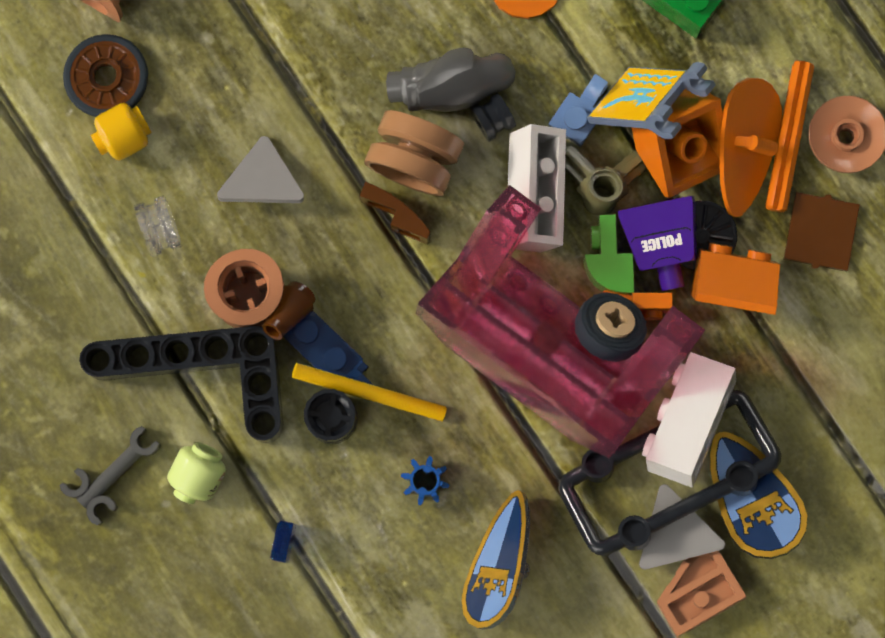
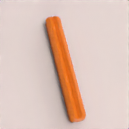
(789, 136)

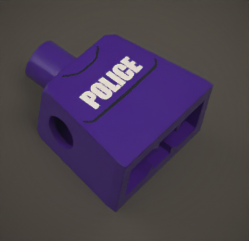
(662, 237)

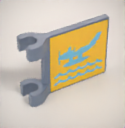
(645, 98)

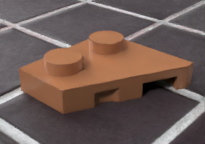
(699, 592)

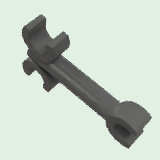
(90, 493)

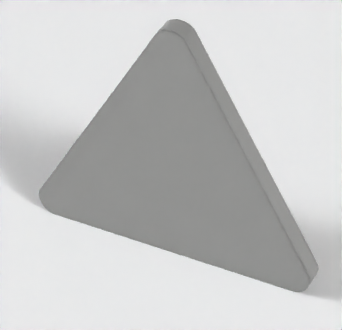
(261, 178)
(680, 539)

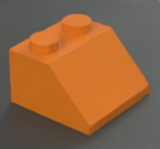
(693, 151)
(735, 279)

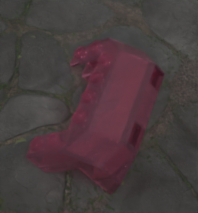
(526, 338)

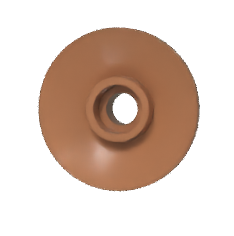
(861, 121)

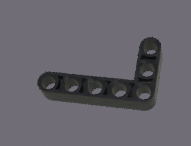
(199, 360)

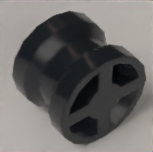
(493, 117)

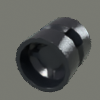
(330, 416)

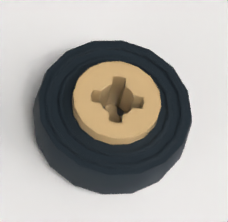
(598, 335)

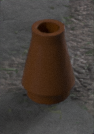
(294, 306)

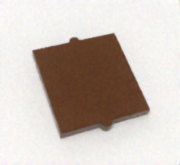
(821, 231)

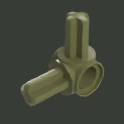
(612, 179)

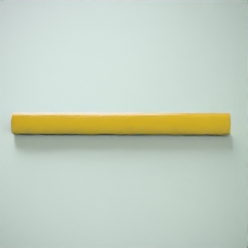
(369, 392)

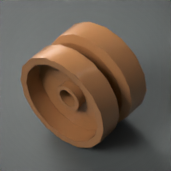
(414, 153)

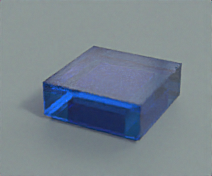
(283, 541)

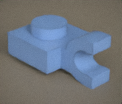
(574, 111)

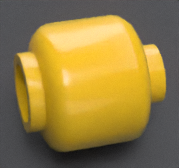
(121, 131)

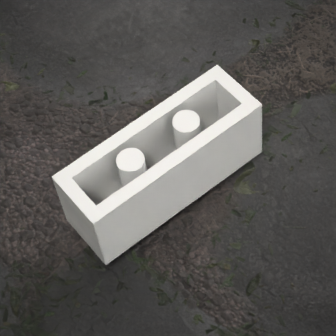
(538, 173)
(689, 419)

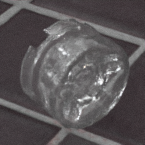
(158, 226)

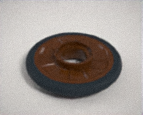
(89, 58)

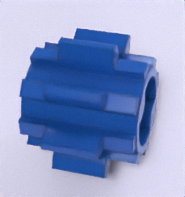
(428, 469)

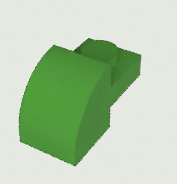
(607, 268)

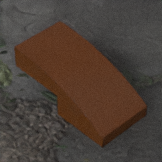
(404, 220)

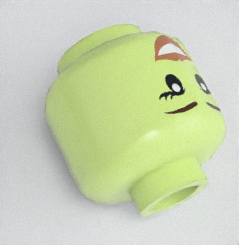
(196, 473)

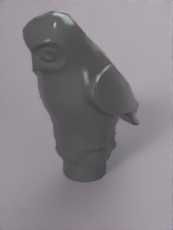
(451, 81)

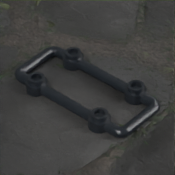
(636, 531)

